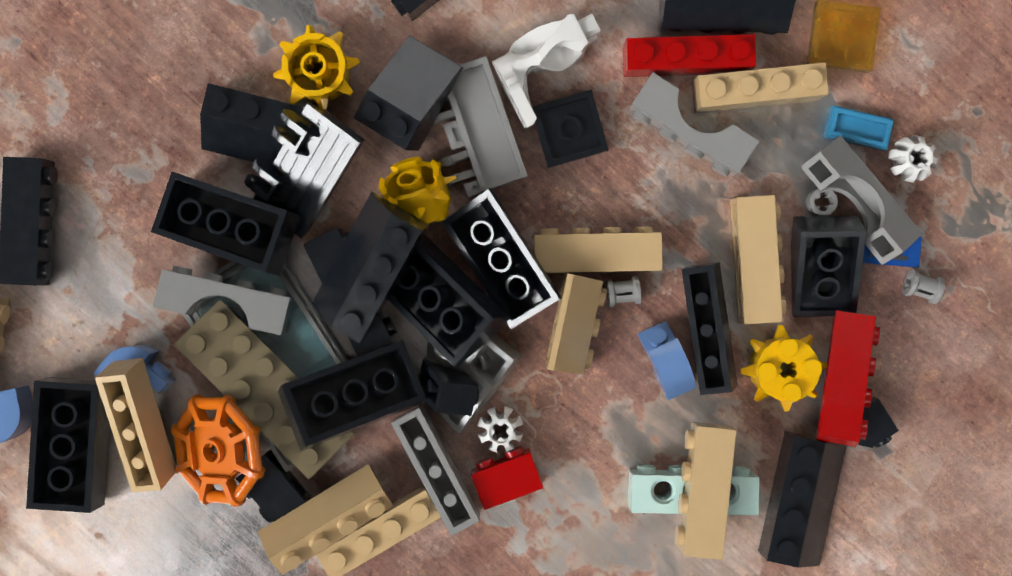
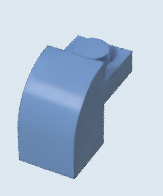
(668, 360)
(157, 372)
(15, 412)

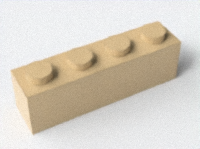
(760, 87)
(599, 252)
(757, 259)
(136, 424)
(706, 490)
(324, 519)
(380, 534)

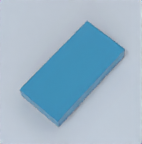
(859, 128)

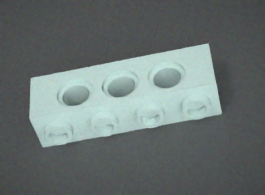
(642, 499)

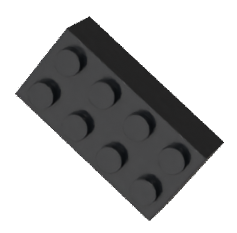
(225, 224)
(351, 395)
(67, 446)

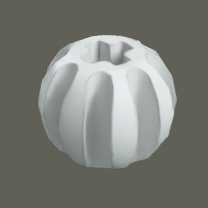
(922, 158)
(500, 419)

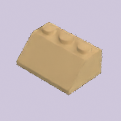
(575, 324)

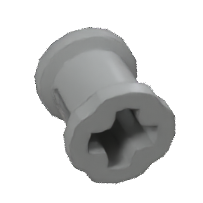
(923, 286)
(623, 291)

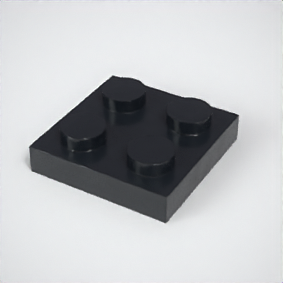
(569, 129)

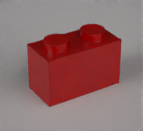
(506, 477)

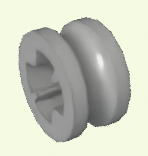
(828, 209)

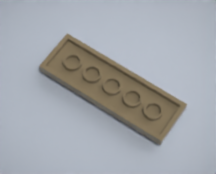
(252, 374)

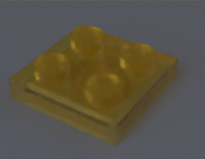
(843, 36)

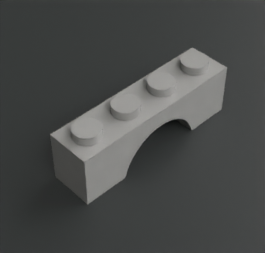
(659, 106)
(887, 225)
(184, 293)

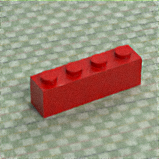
(688, 55)
(846, 379)

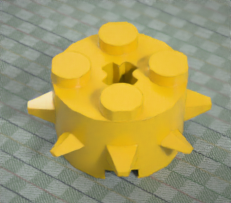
(301, 59)
(418, 189)
(802, 367)

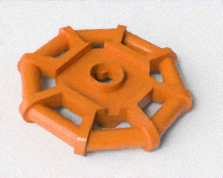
(195, 450)

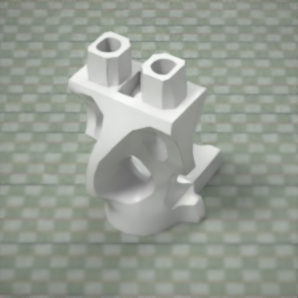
(547, 47)

